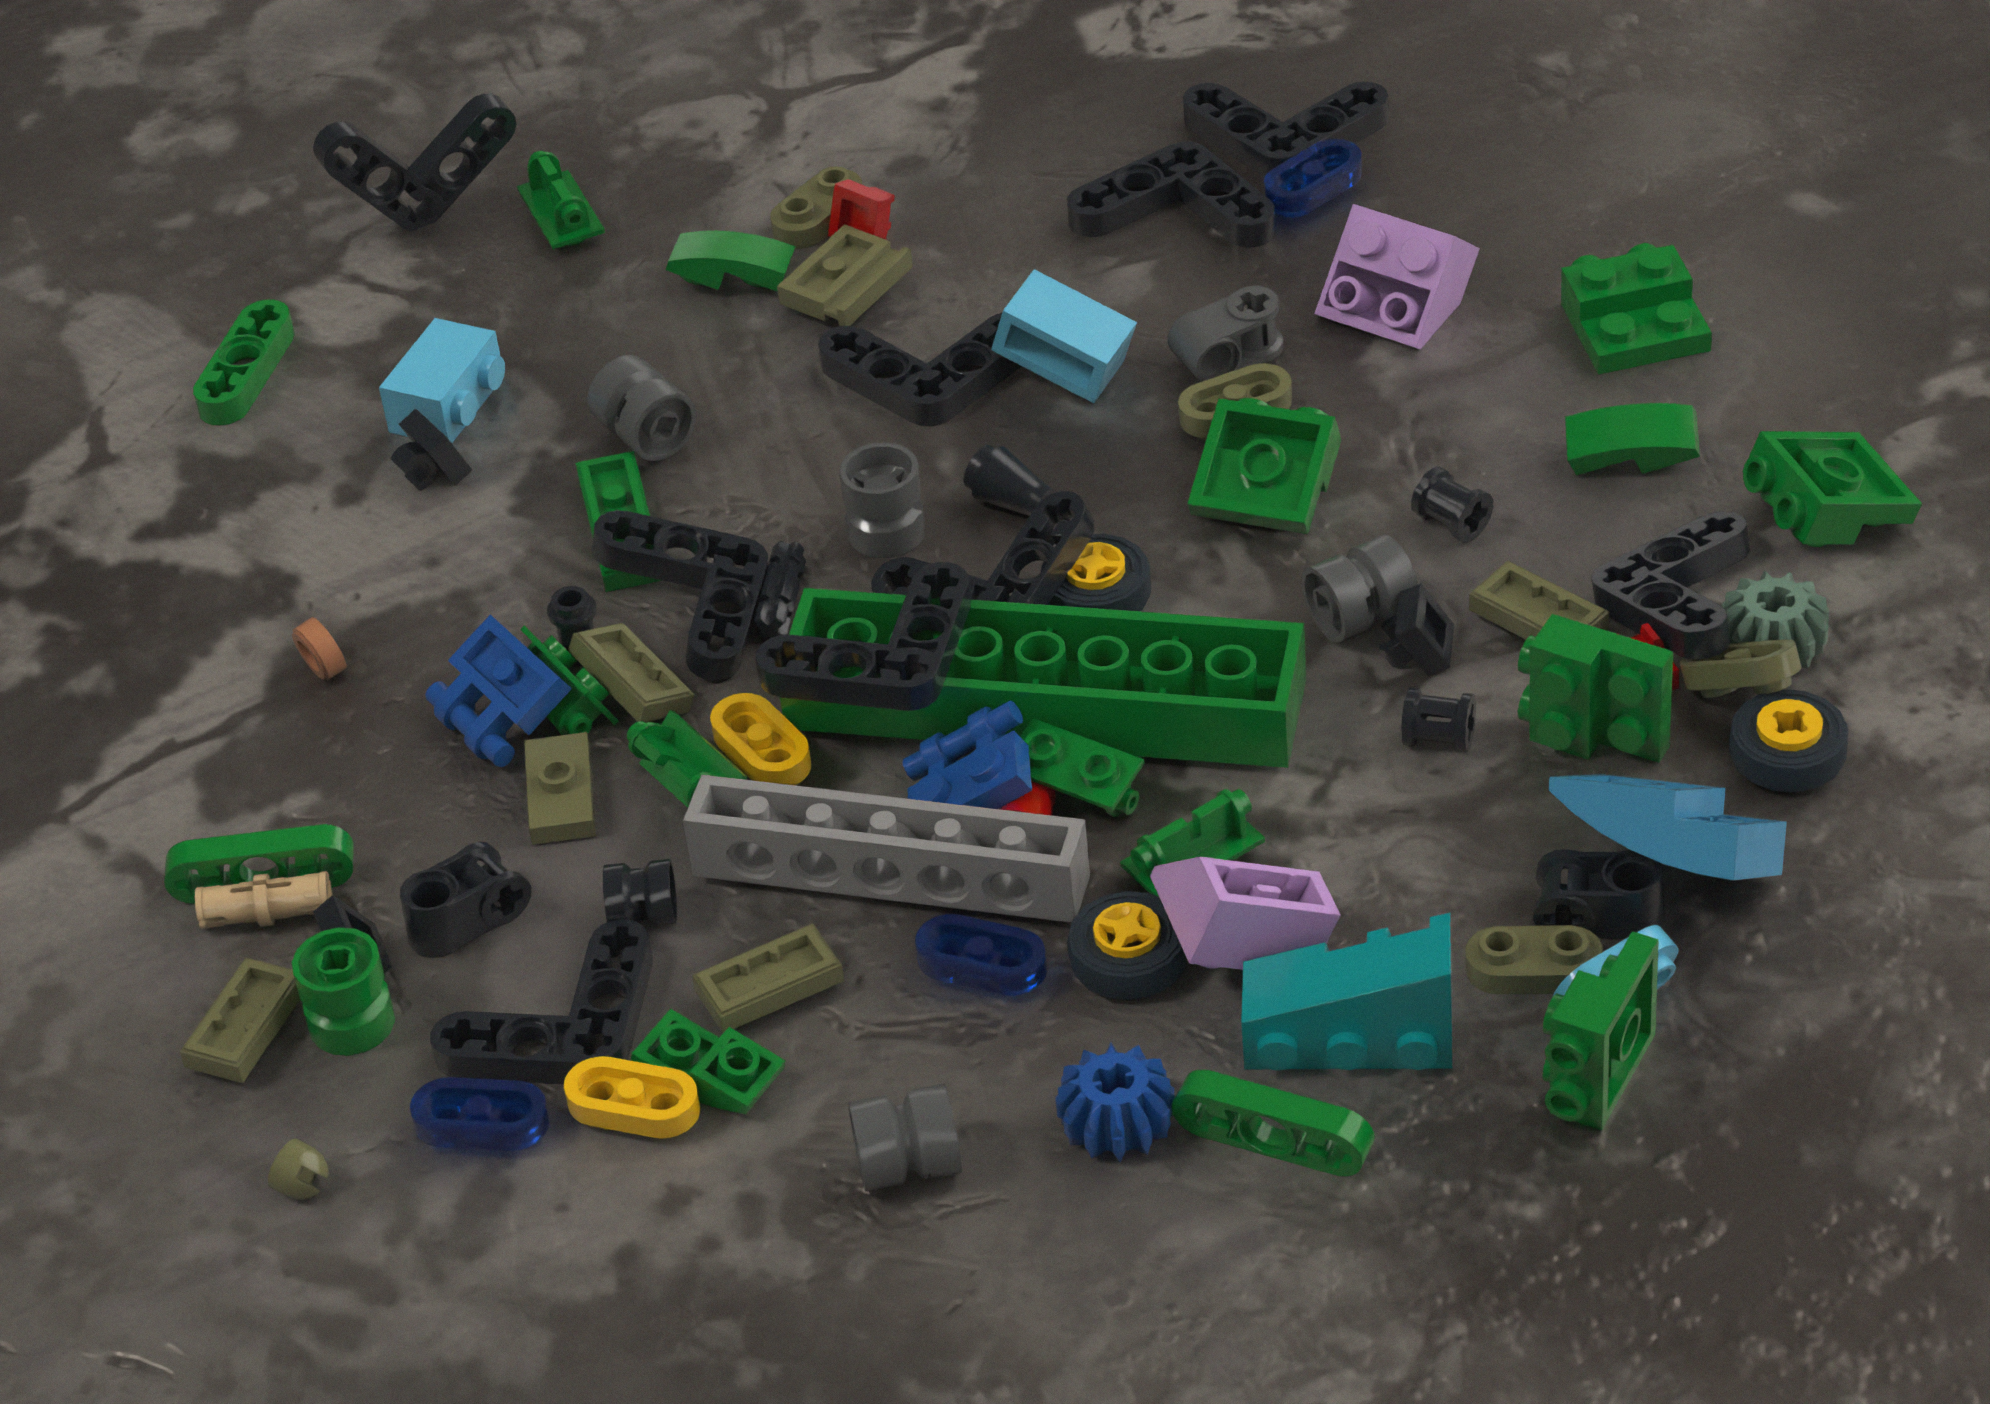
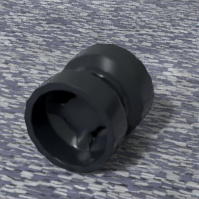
(640, 892)

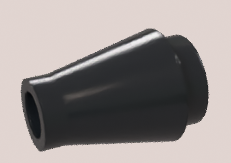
(1004, 480)

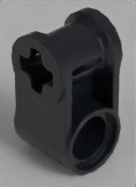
(1603, 891)
(457, 900)

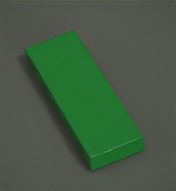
(609, 486)

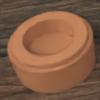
(318, 649)

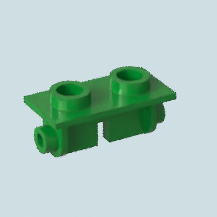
(557, 202)
(583, 701)
(678, 755)
(1082, 767)
(1215, 832)

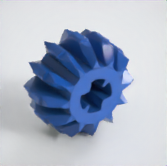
(1115, 1102)

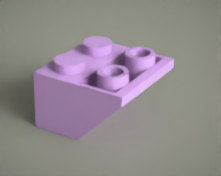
(1395, 277)
(1243, 909)

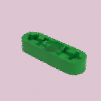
(245, 381)
(212, 853)
(1315, 1132)

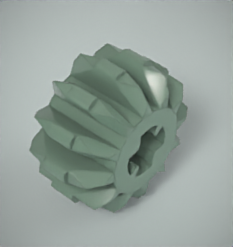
(1777, 612)

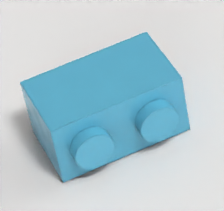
(1063, 336)
(444, 377)

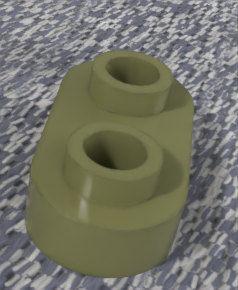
(805, 214)
(1257, 381)
(1756, 664)
(1527, 957)

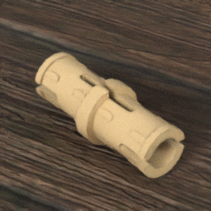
(261, 900)

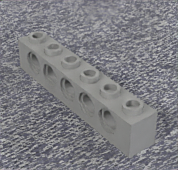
(888, 848)

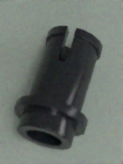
(571, 612)

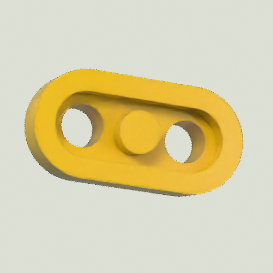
(760, 739)
(639, 1097)

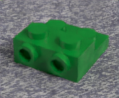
(1634, 308)
(1265, 465)
(1826, 485)
(1595, 690)
(1601, 1033)

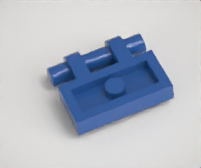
(507, 674)
(985, 778)

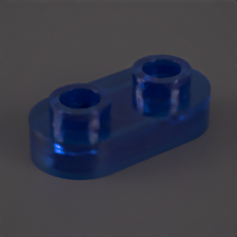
(1313, 177)
(981, 954)
(479, 1114)

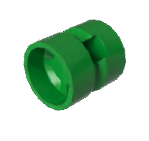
(343, 991)

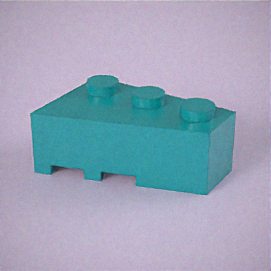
(1352, 1005)

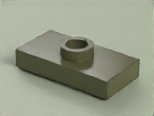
(1526, 601)
(630, 672)
(559, 788)
(768, 978)
(242, 1021)

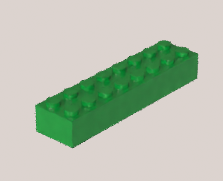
(1105, 674)

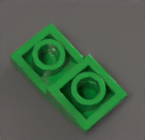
(708, 255)
(1647, 432)
(727, 1069)

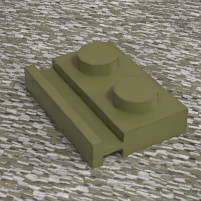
(844, 276)

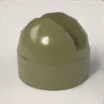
(296, 1170)

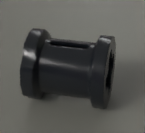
(1452, 504)
(1457, 731)

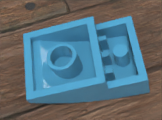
(1675, 824)

